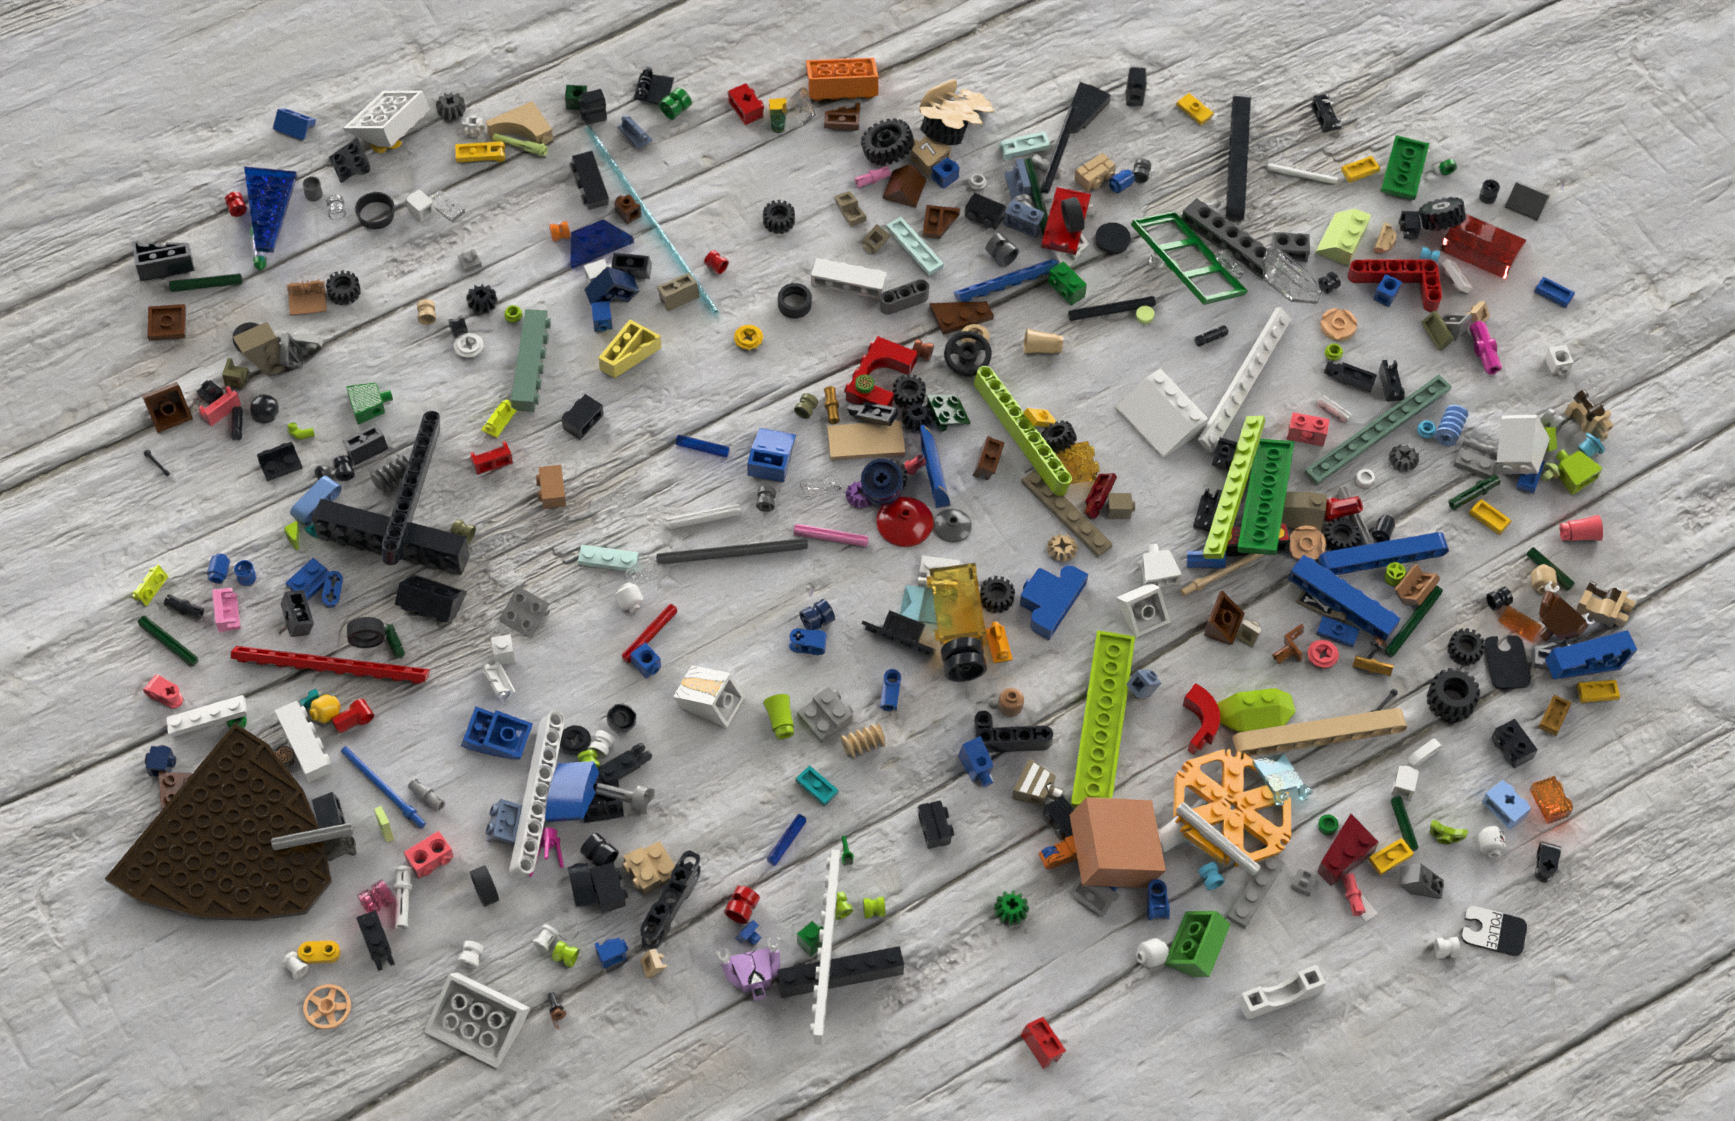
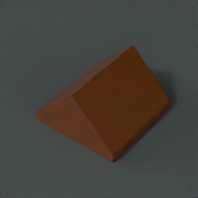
(905, 186)
(1224, 620)

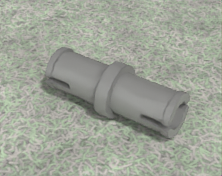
(426, 794)

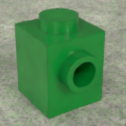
(809, 938)

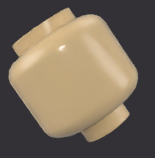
(1541, 576)

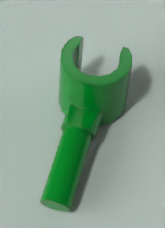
(846, 853)

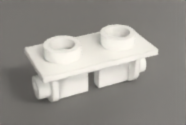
(499, 681)

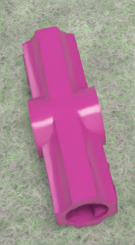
(1485, 347)

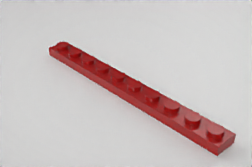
(324, 663)

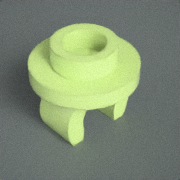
(1551, 470)

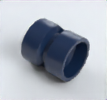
(820, 614)

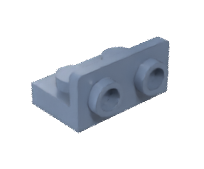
(1018, 180)
(1023, 218)
(503, 822)

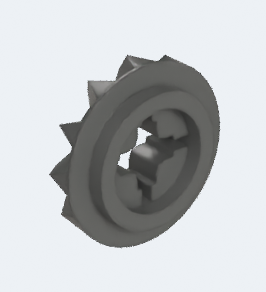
(1404, 464)

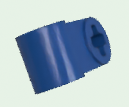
(810, 641)
(1157, 903)

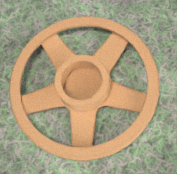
(327, 1006)

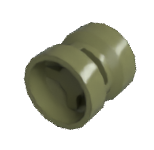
(807, 404)
(461, 528)

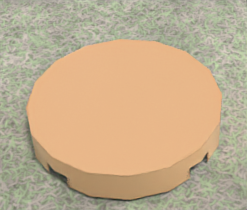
(1338, 324)
(1306, 541)

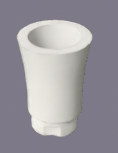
(1171, 836)

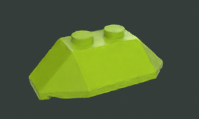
(1256, 709)

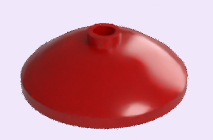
(905, 530)

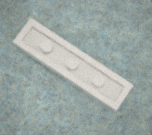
(207, 716)

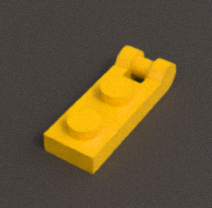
(480, 152)

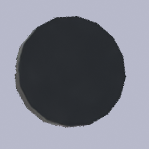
(1112, 238)

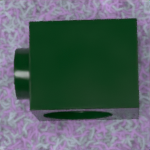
(572, 96)

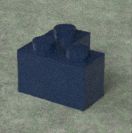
(611, 285)

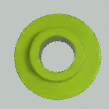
(510, 310)
(1333, 348)

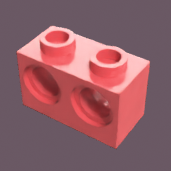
(425, 850)

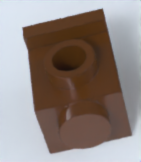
(627, 208)

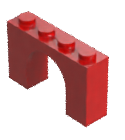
(880, 354)

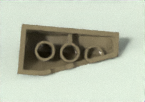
(1304, 509)

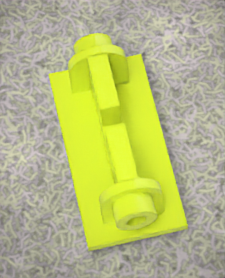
(499, 419)
(152, 583)

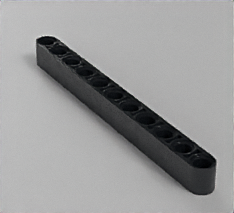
(410, 488)

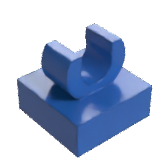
(749, 933)

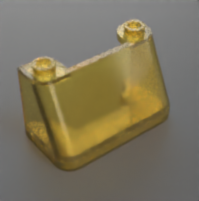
(957, 603)

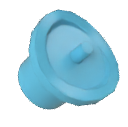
(1591, 446)

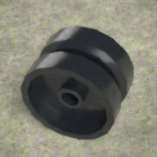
(963, 659)

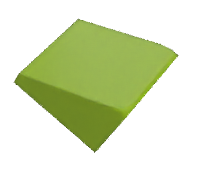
(293, 534)

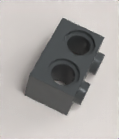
(1294, 244)

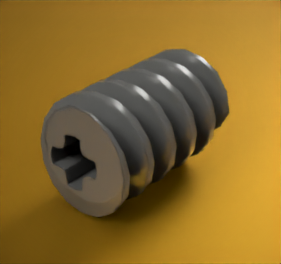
(389, 474)

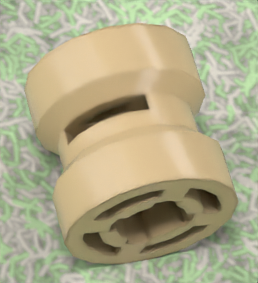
(426, 311)

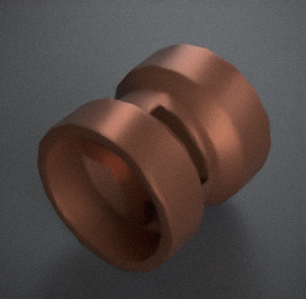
(924, 350)

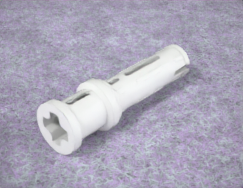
(402, 887)

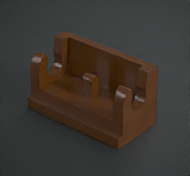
(988, 457)

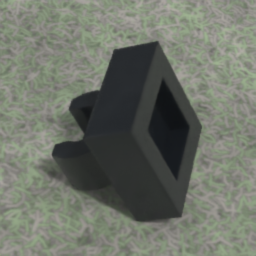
(209, 392)

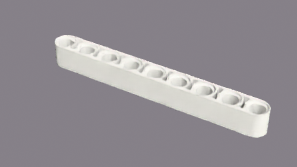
(532, 800)

